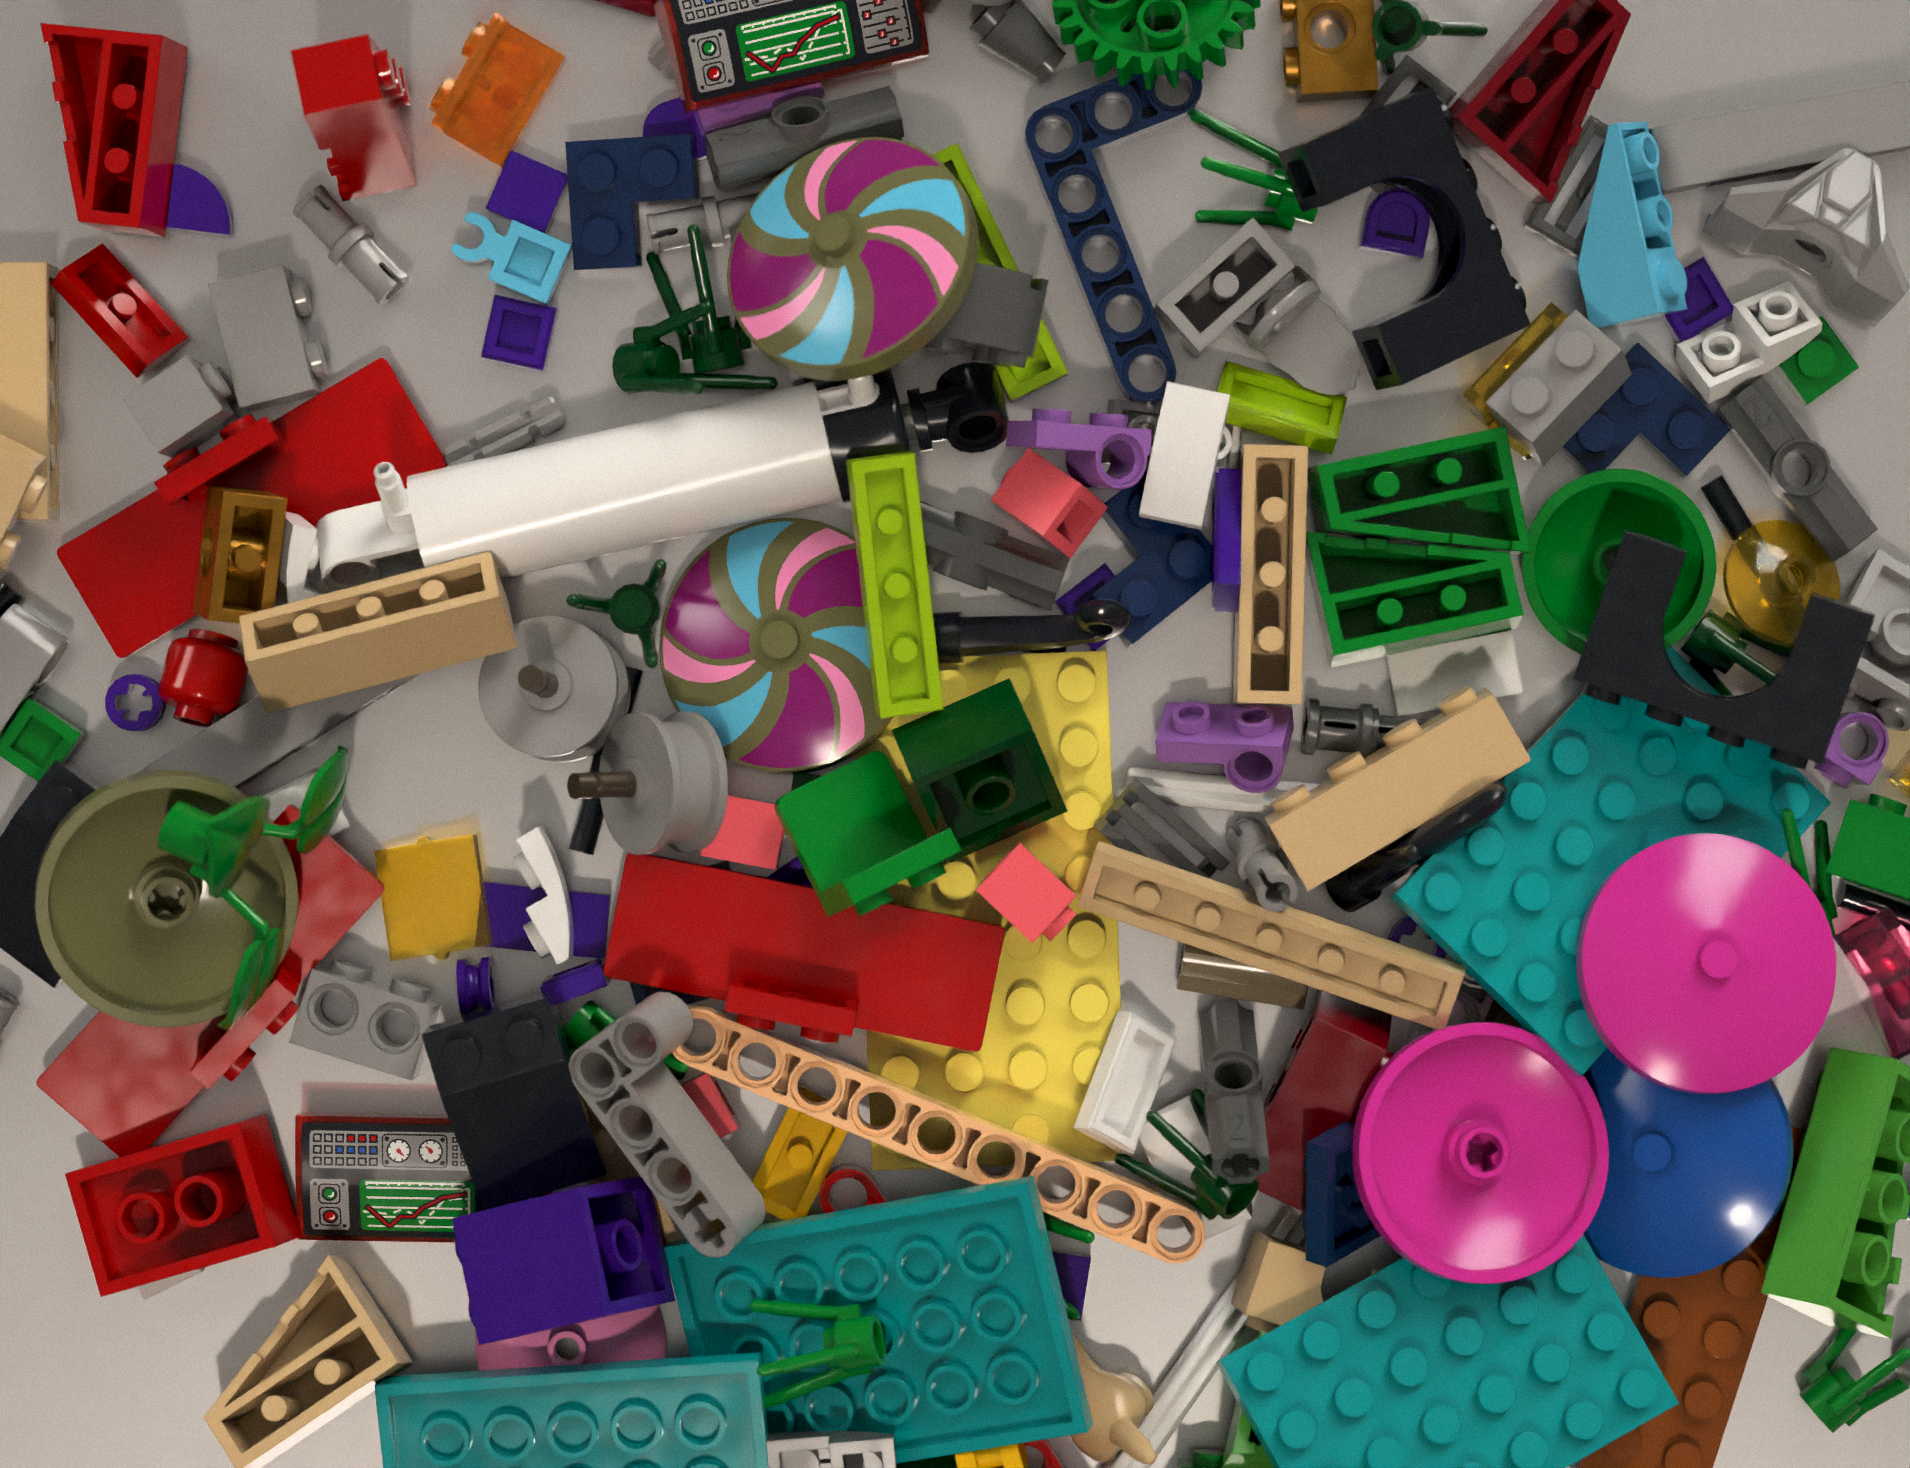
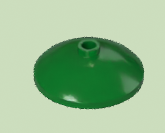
(1586, 524)

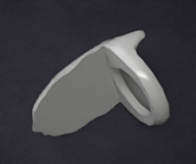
(1304, 338)

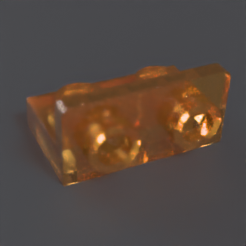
(496, 89)

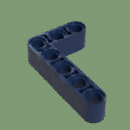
(1101, 220)

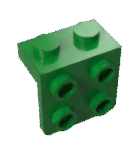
(860, 836)

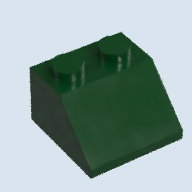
(980, 769)

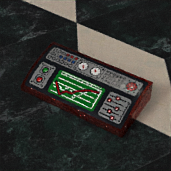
(769, 46)
(380, 1177)

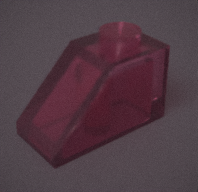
(1878, 967)

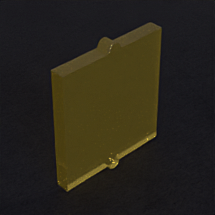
(433, 897)

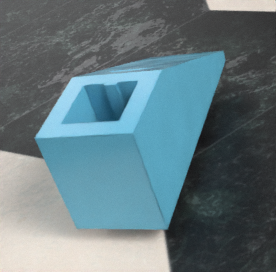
(1627, 245)

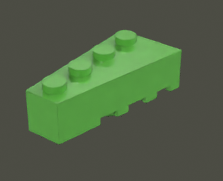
(1846, 1197)

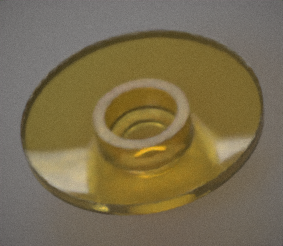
(1759, 583)

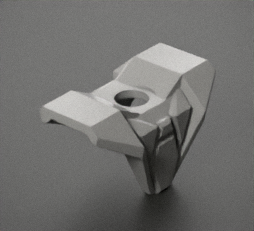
(1825, 225)

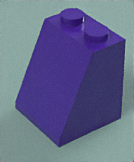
(562, 1259)

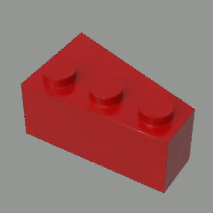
(354, 107)
(119, 122)

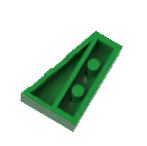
(1427, 493)
(1406, 597)
(1874, 847)

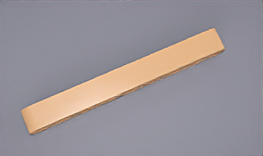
(960, 1157)

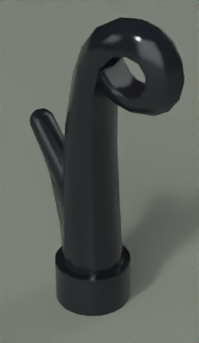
(968, 636)
(1366, 879)

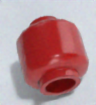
(203, 677)

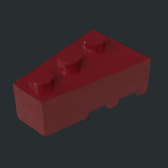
(1536, 92)
(1320, 1087)

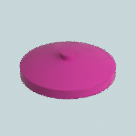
(1706, 964)
(1480, 1153)

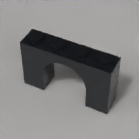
(1472, 291)
(1789, 713)

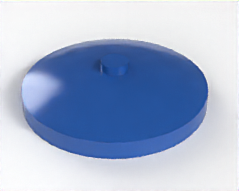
(1685, 1172)

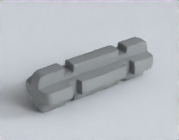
(507, 433)

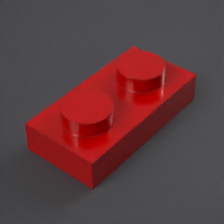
(119, 310)

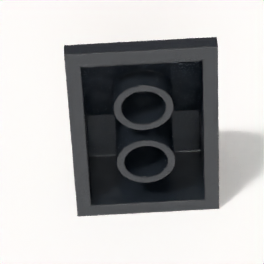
(20, 857)
(514, 1100)

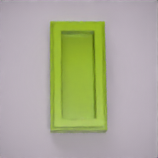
(1281, 408)

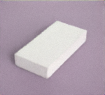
(1434, 672)
(1125, 1082)

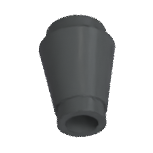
(1018, 38)

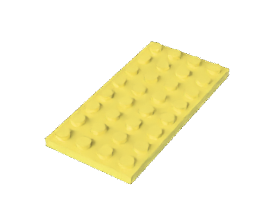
(1048, 997)

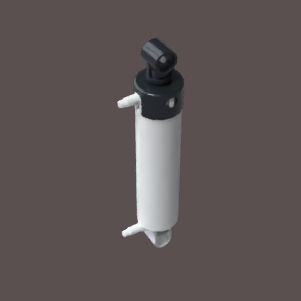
(654, 477)

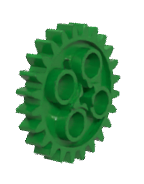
(1127, 39)

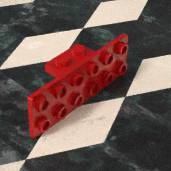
(321, 456)
(784, 961)
(136, 1078)

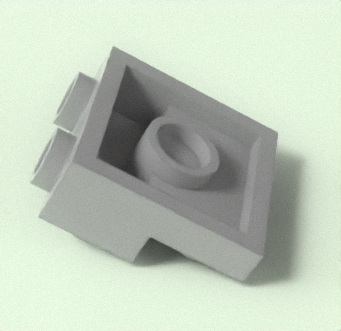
(1885, 662)

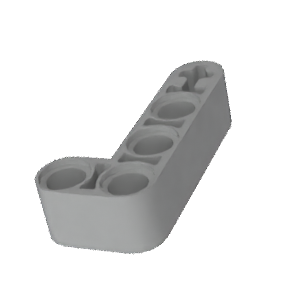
(662, 1128)

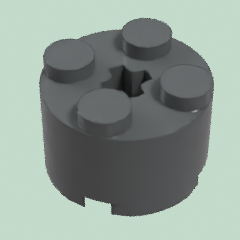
(995, 318)

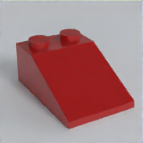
(183, 1205)

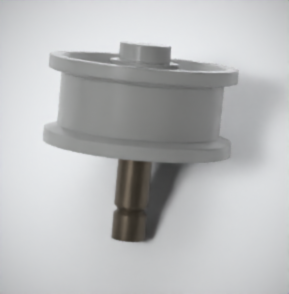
(555, 689)
(659, 783)

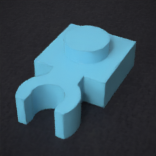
(522, 259)

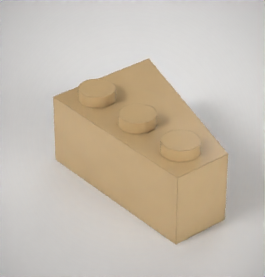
(308, 1368)

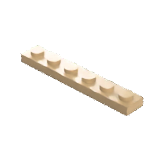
(1281, 942)

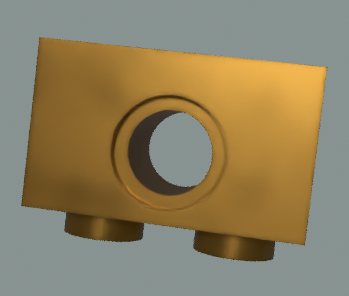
(1331, 72)
(239, 553)

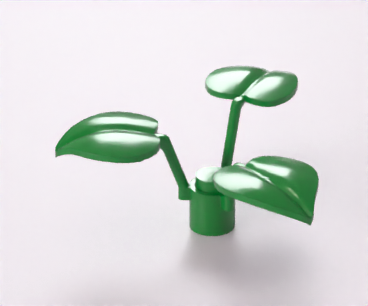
(219, 853)

